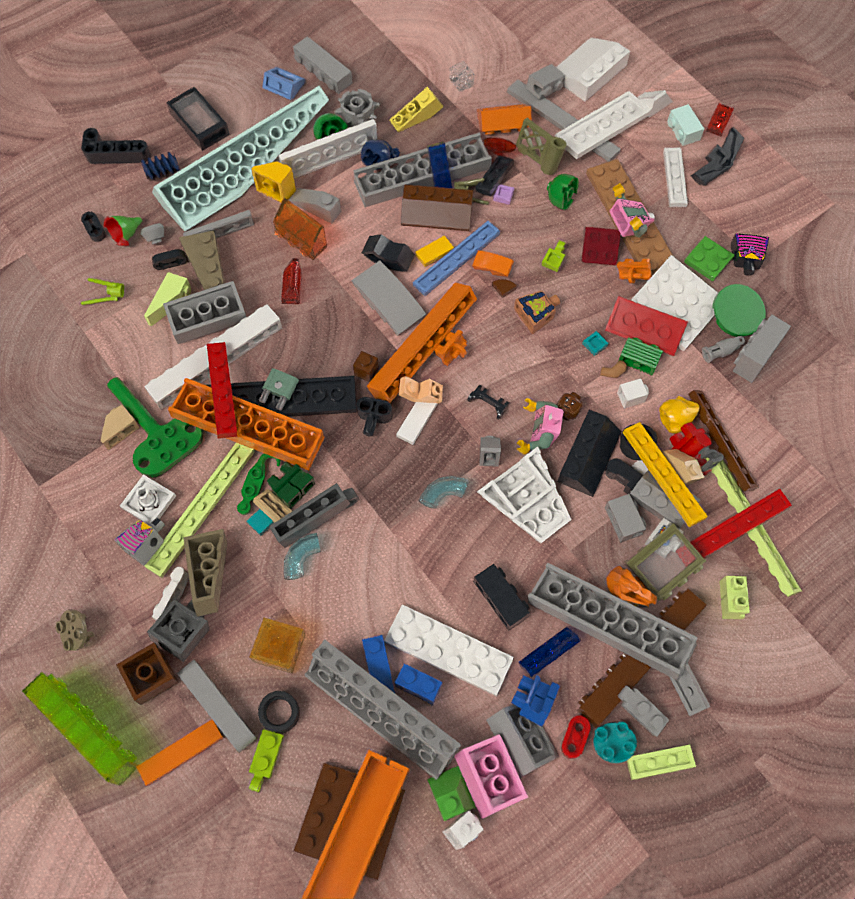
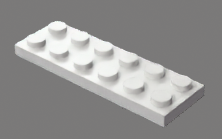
(603, 124)
(329, 149)
(449, 650)

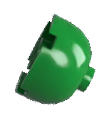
(327, 125)
(561, 190)

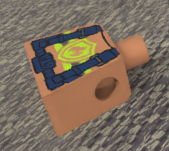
(536, 309)

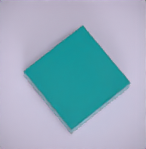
(595, 343)
(260, 522)

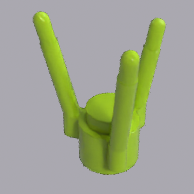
(113, 289)

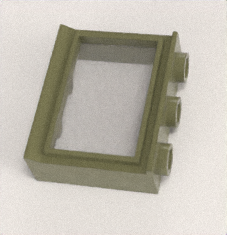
(666, 562)

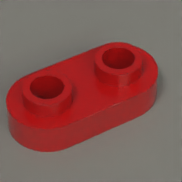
(575, 737)

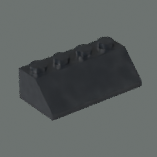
(590, 453)

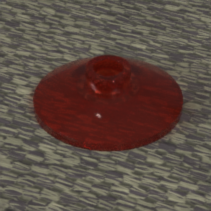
(499, 145)

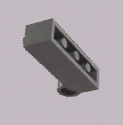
(313, 514)

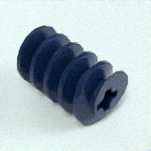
(160, 165)

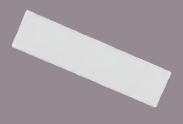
(675, 177)

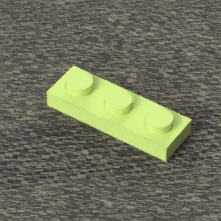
(661, 762)

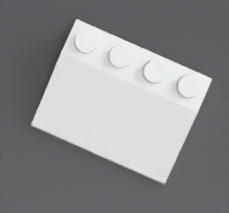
(592, 66)

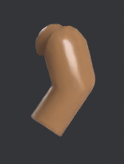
(614, 372)

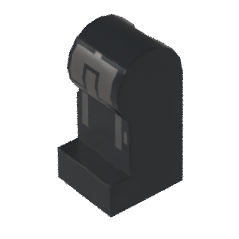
(623, 473)

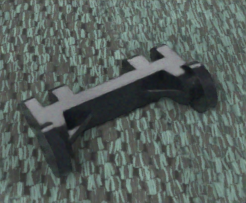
(499, 407)

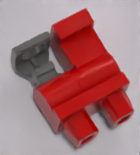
(696, 445)

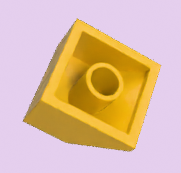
(274, 180)

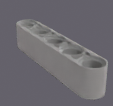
(216, 706)

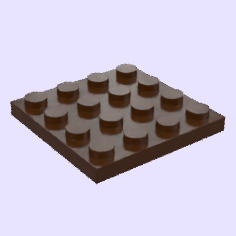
(324, 809)

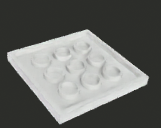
(679, 294)

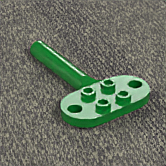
(165, 443)

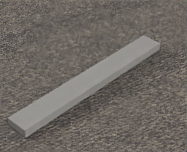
(557, 116)

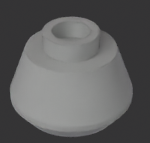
(153, 233)

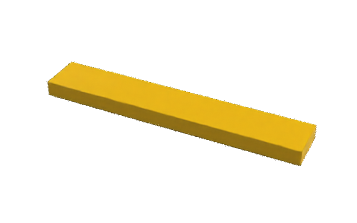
(665, 474)

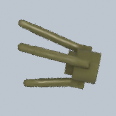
(465, 184)

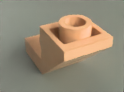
(425, 391)

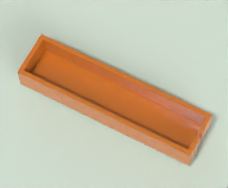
(357, 829)

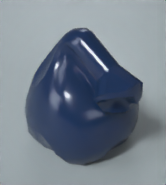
(377, 151)

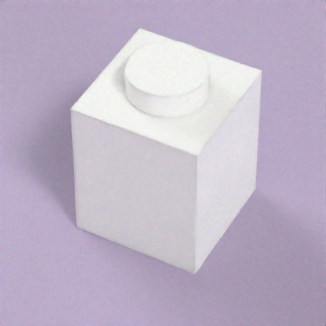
(632, 393)

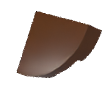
(504, 287)

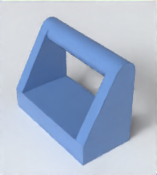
(281, 85)

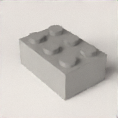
(760, 347)

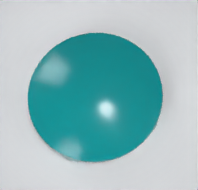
(615, 742)

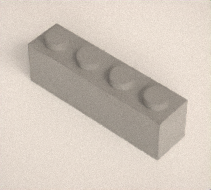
(322, 65)

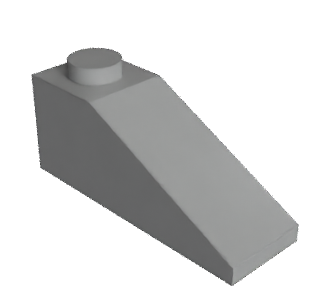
(317, 203)

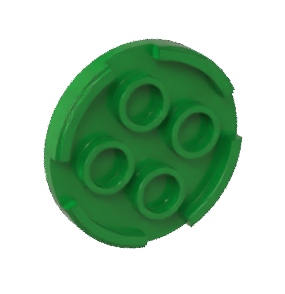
(738, 310)

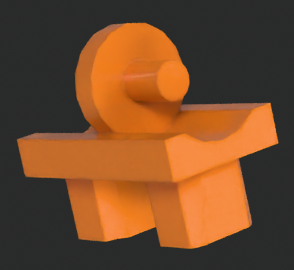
(634, 270)
(454, 347)

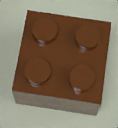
(147, 673)

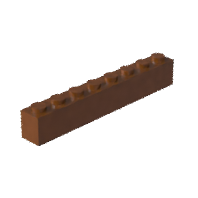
(630, 670)

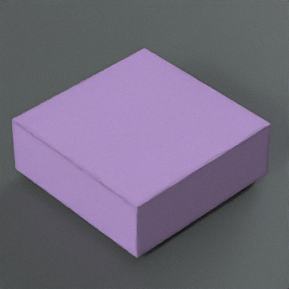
(503, 194)

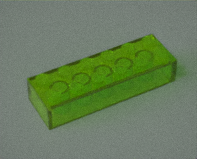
(81, 728)

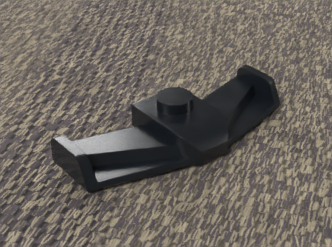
(719, 158)

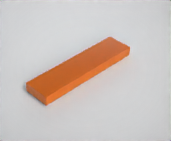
(179, 752)

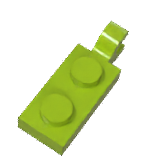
(264, 758)

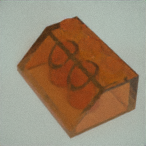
(299, 230)

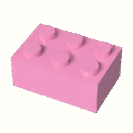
(490, 776)

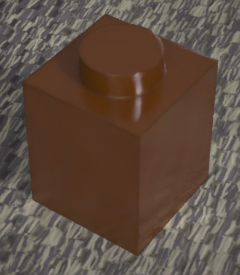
(365, 366)

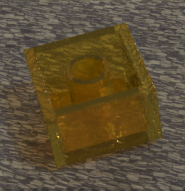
(277, 645)

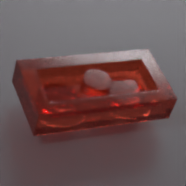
(719, 119)

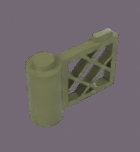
(550, 152)

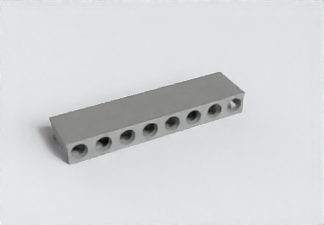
(390, 182)
(613, 622)
(382, 710)

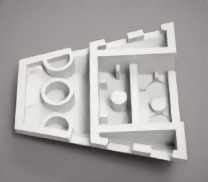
(528, 497)

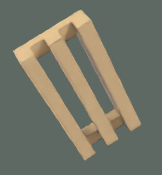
(269, 508)

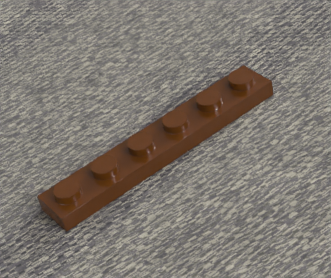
(722, 439)

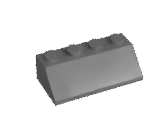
(204, 312)

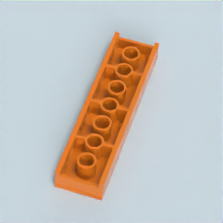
(254, 429)

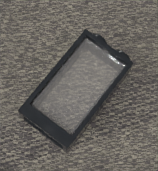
(198, 118)

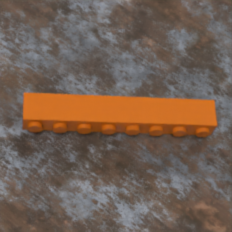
(422, 341)

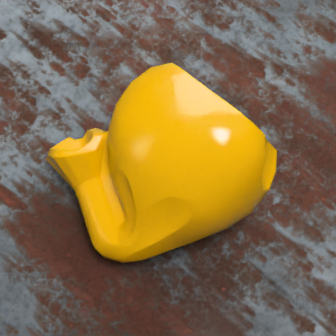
(677, 412)

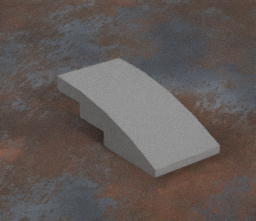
(388, 297)

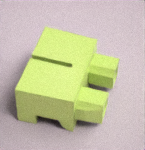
(734, 597)

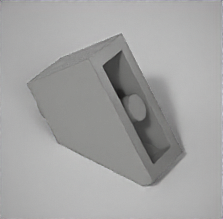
(489, 451)

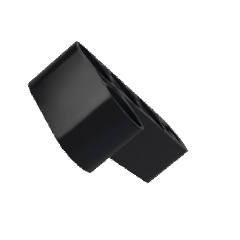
(112, 151)

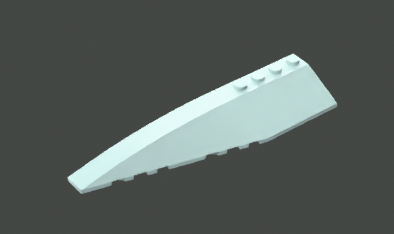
(226, 171)

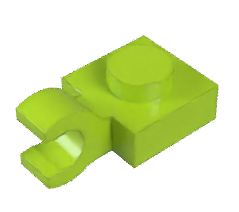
(554, 258)

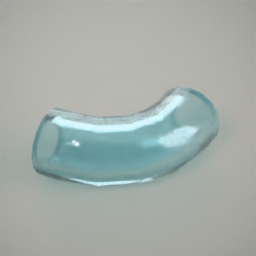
(443, 487)
(297, 554)

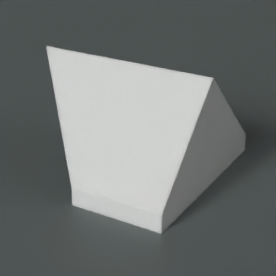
(655, 100)

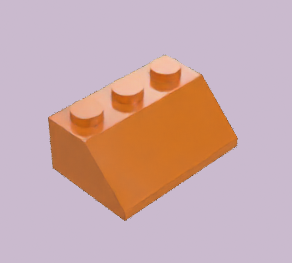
(503, 118)

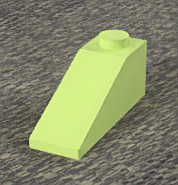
(172, 288)

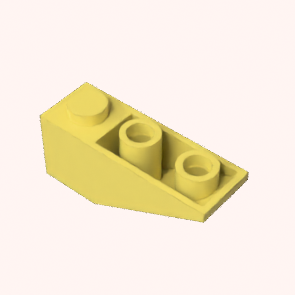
(416, 111)

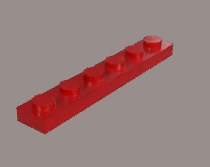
(221, 390)
(741, 523)

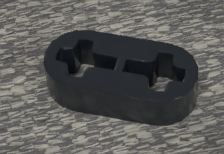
(91, 227)
(169, 259)

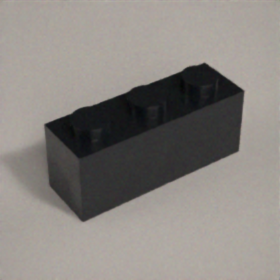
(502, 596)

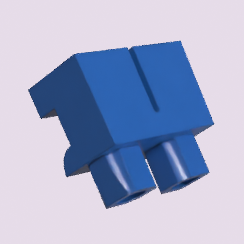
(538, 700)

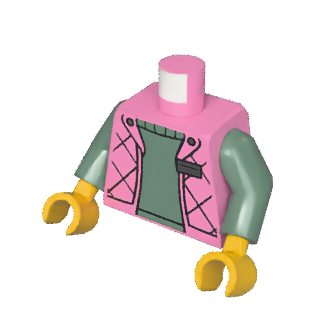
(629, 215)
(546, 425)

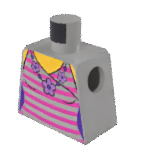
(141, 540)

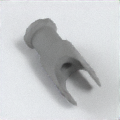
(722, 348)

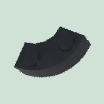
(392, 254)

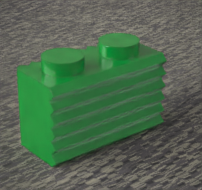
(640, 355)

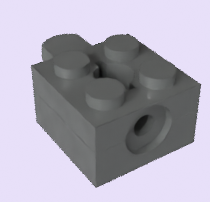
(179, 630)

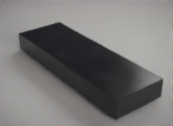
(494, 175)

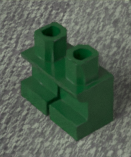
(291, 485)

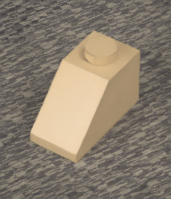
(117, 427)
(684, 465)

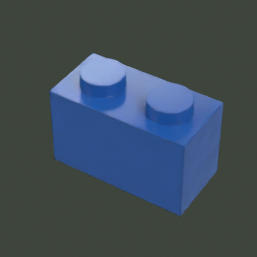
(418, 684)

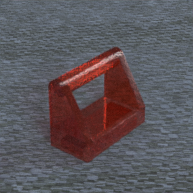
(291, 283)

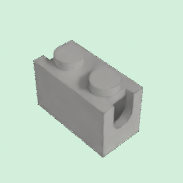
(545, 81)
(625, 518)

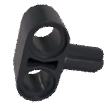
(372, 415)

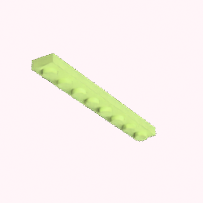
(199, 509)
(765, 545)

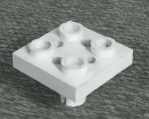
(143, 496)

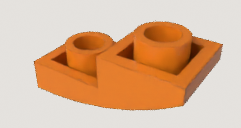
(492, 262)

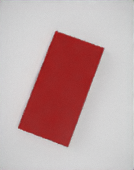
(647, 324)

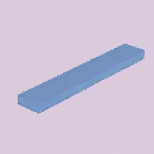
(456, 258)

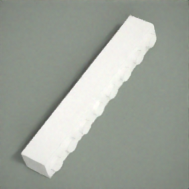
(238, 341)

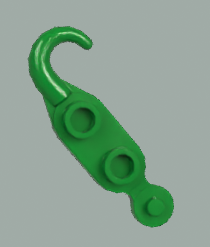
(253, 484)

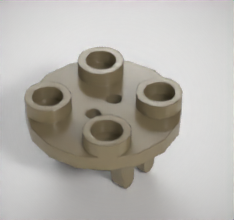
(73, 630)

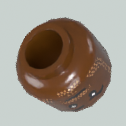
(571, 405)

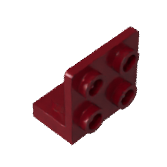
(600, 246)

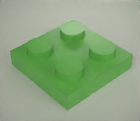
(709, 258)

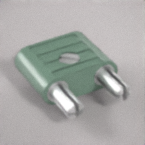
(279, 384)

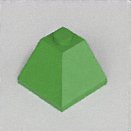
(451, 794)

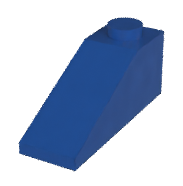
(378, 661)

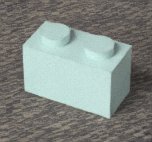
(685, 125)

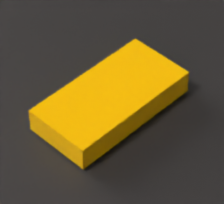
(434, 251)

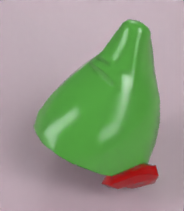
(121, 228)

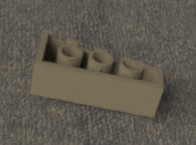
(205, 258)
(205, 568)

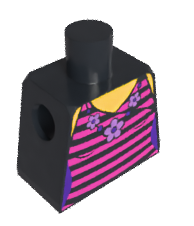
(749, 251)

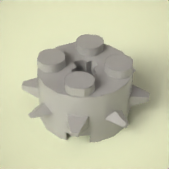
(357, 107)

